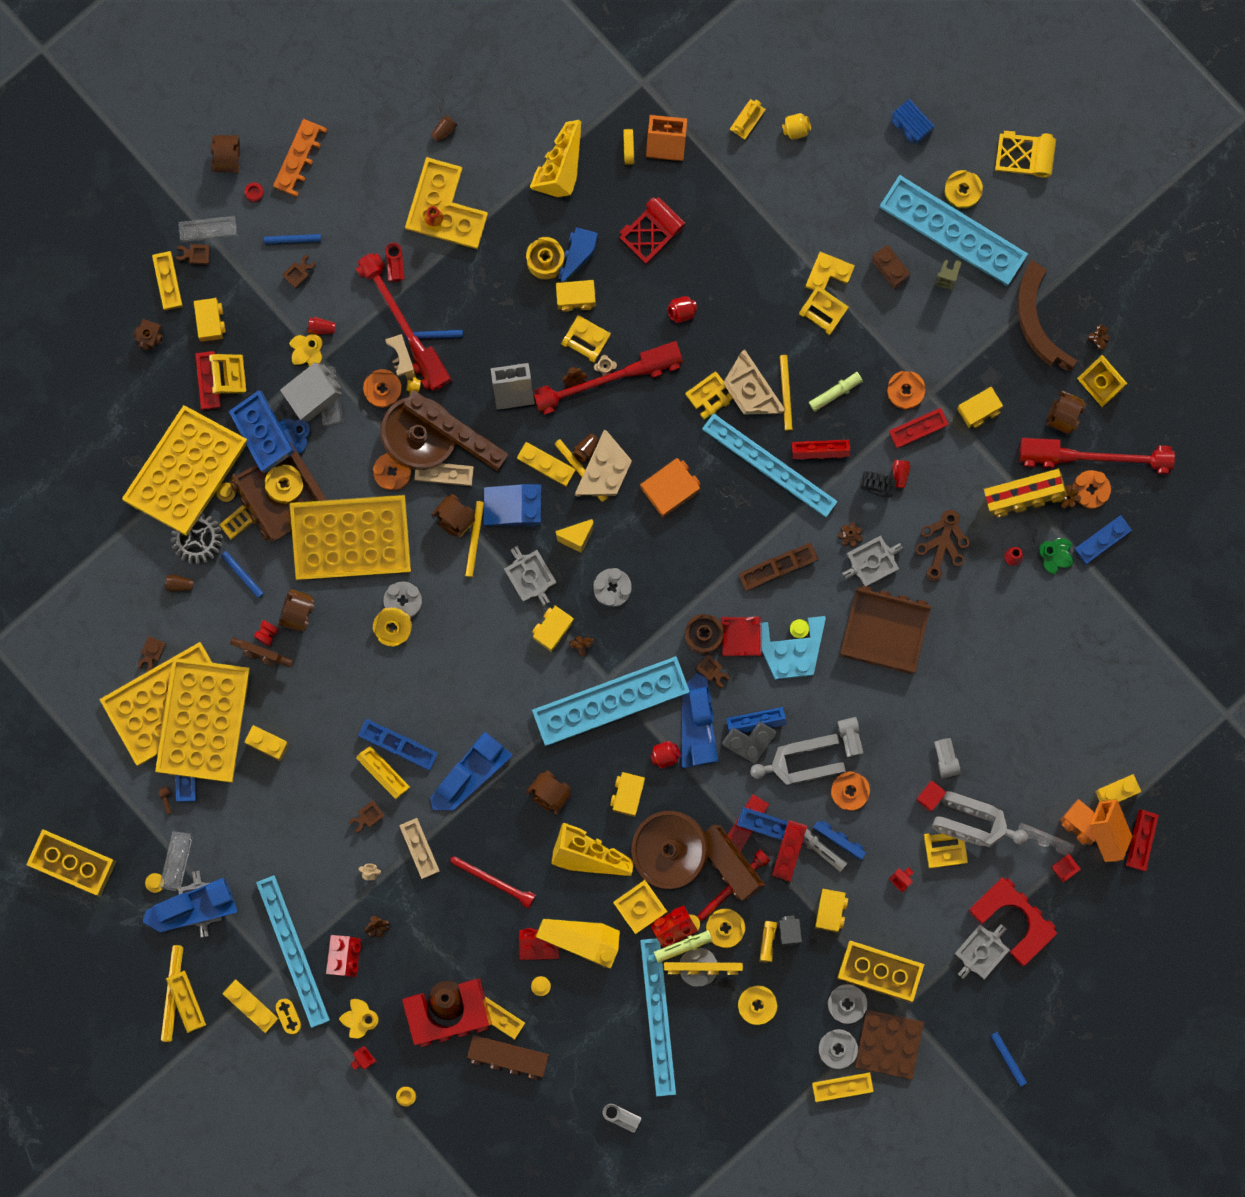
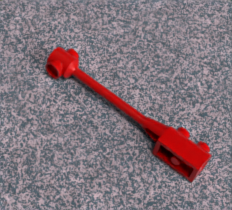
(425, 359)
(651, 363)
(1050, 453)

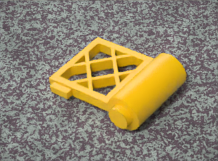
(1041, 158)

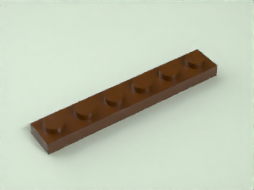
(455, 430)

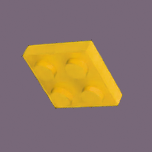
(640, 907)

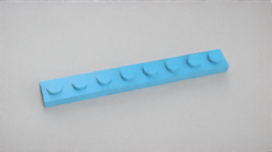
(769, 465)
(293, 951)
(658, 1019)

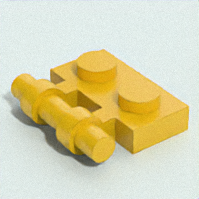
(705, 391)

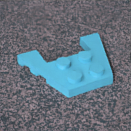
(795, 656)

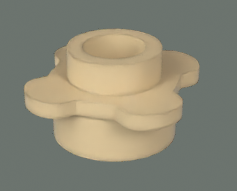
(605, 361)
(369, 871)

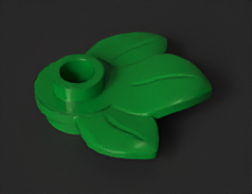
(1058, 557)

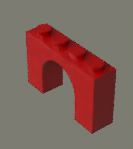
(1039, 930)
(425, 1029)

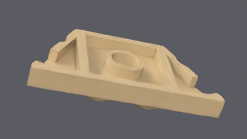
(750, 388)
(605, 469)

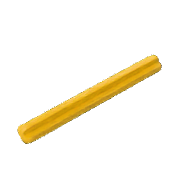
(170, 1005)

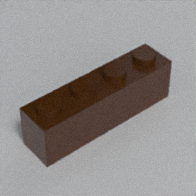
(732, 864)
(507, 1056)

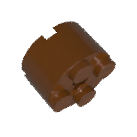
(225, 153)
(1065, 412)
(453, 516)
(295, 610)
(708, 624)
(549, 792)

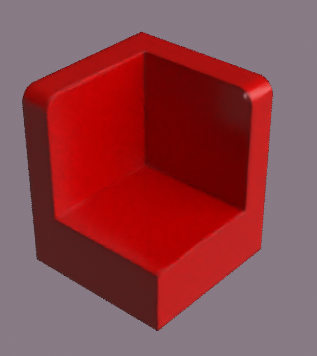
(931, 796)
(1066, 868)

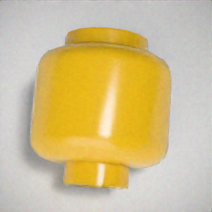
(796, 126)

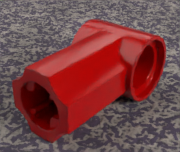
(394, 264)

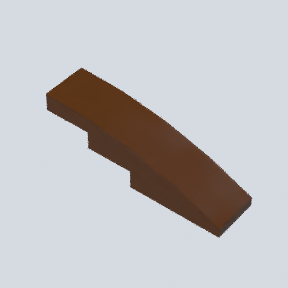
(778, 566)

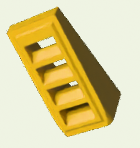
(238, 530)

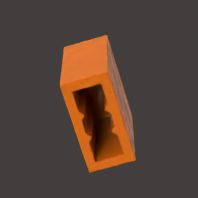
(670, 487)
(1111, 830)

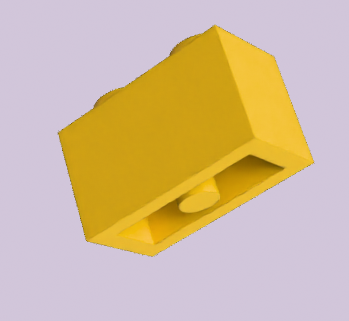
(575, 295)
(209, 320)
(980, 407)
(552, 628)
(267, 743)
(1119, 790)
(628, 794)
(830, 910)

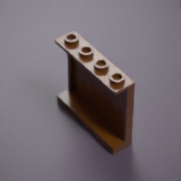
(270, 515)
(885, 630)

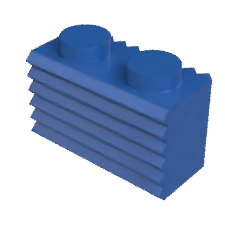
(912, 122)

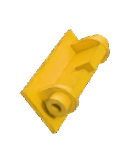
(748, 118)

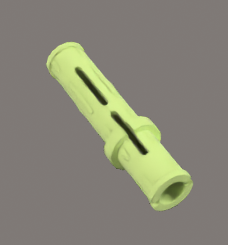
(842, 387)
(683, 946)

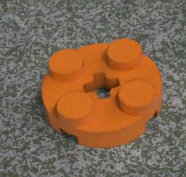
(906, 379)
(385, 399)
(1099, 481)
(390, 482)
(840, 786)

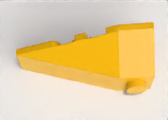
(560, 169)
(581, 853)
(588, 940)

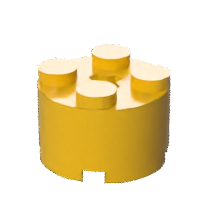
(539, 249)

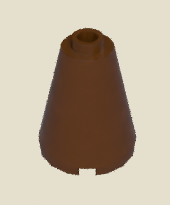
(446, 1010)

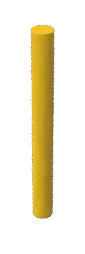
(786, 392)
(574, 462)
(474, 539)

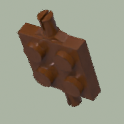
(253, 651)

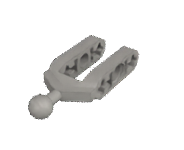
(780, 768)
(973, 834)

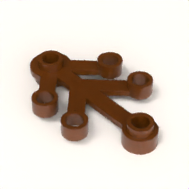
(944, 542)

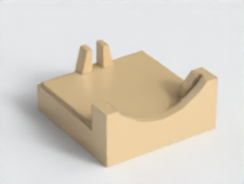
(405, 365)

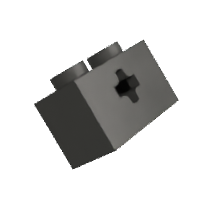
(789, 931)

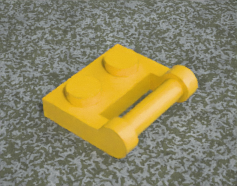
(827, 304)
(588, 333)
(233, 373)
(944, 855)
(767, 940)

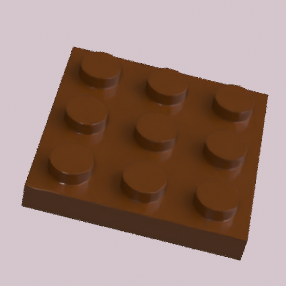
(889, 1044)

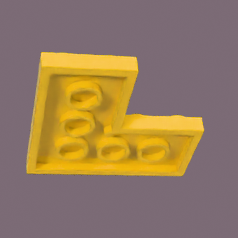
(437, 189)

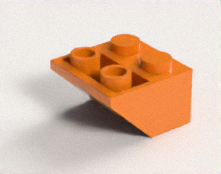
(666, 138)
(1078, 821)

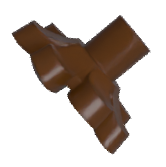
(1100, 337)
(574, 377)
(1071, 497)
(847, 538)
(581, 644)
(376, 926)

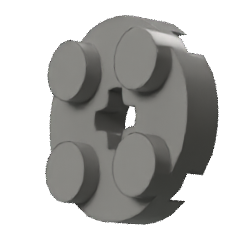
(602, 583)
(410, 592)
(700, 955)
(854, 995)
(844, 1058)

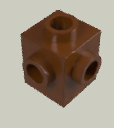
(151, 330)

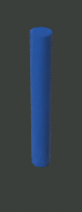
(292, 239)
(438, 334)
(242, 574)
(1008, 1058)

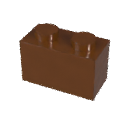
(890, 267)

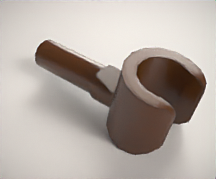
(163, 793)

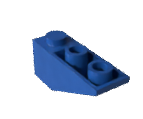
(581, 250)

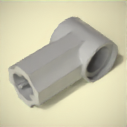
(850, 732)
(947, 764)
(623, 1118)

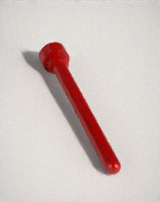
(759, 860)
(525, 898)

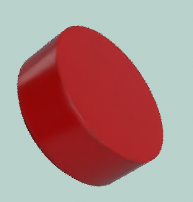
(254, 192)

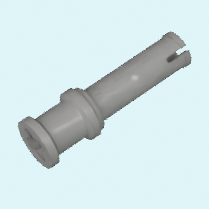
(812, 842)

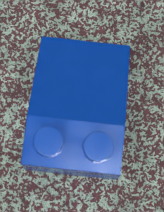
(513, 505)

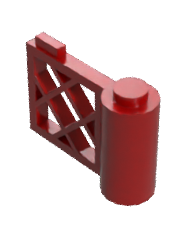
(661, 216)

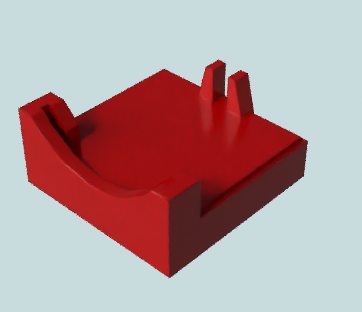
(742, 636)

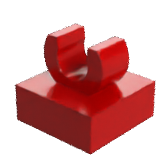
(901, 879)
(363, 1059)

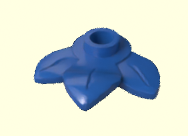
(298, 439)

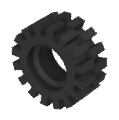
(878, 484)

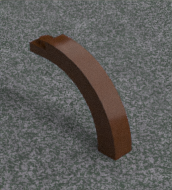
(1030, 323)

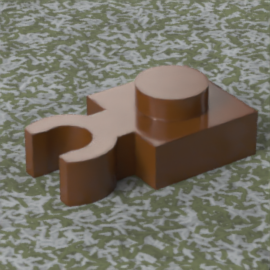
(197, 254)
(297, 274)
(152, 650)
(710, 669)
(368, 815)

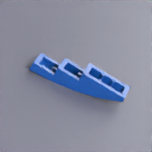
(397, 744)

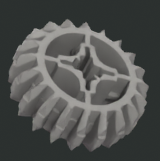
(203, 532)

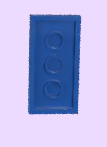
(262, 430)

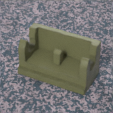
(948, 277)

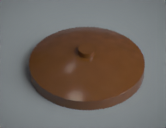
(413, 441)
(669, 849)

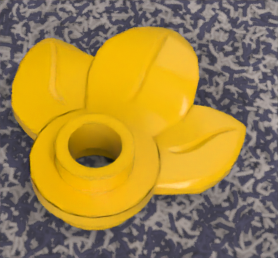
(304, 352)
(356, 1018)

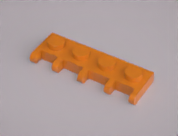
(298, 156)

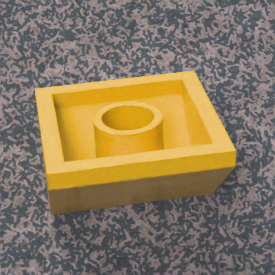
(1102, 381)
(576, 535)

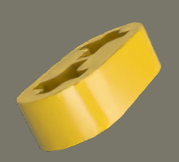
(628, 146)
(284, 1019)

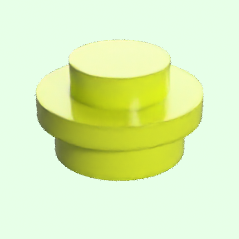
(799, 628)

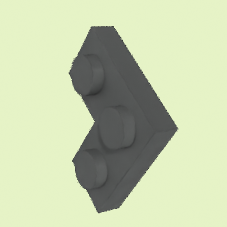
(750, 746)

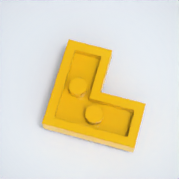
(826, 268)

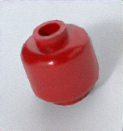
(682, 309)
(665, 754)

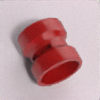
(266, 633)

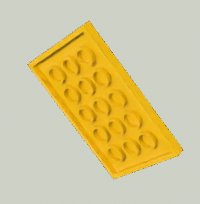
(185, 470)
(350, 537)
(140, 706)
(202, 720)

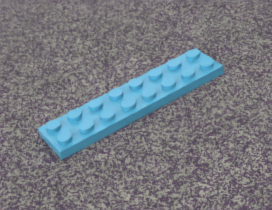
(953, 230)
(610, 701)

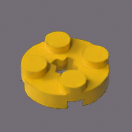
(967, 179)
(282, 473)
(395, 616)
(732, 919)
(747, 1010)

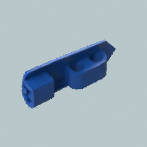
(697, 725)
(471, 772)
(192, 907)

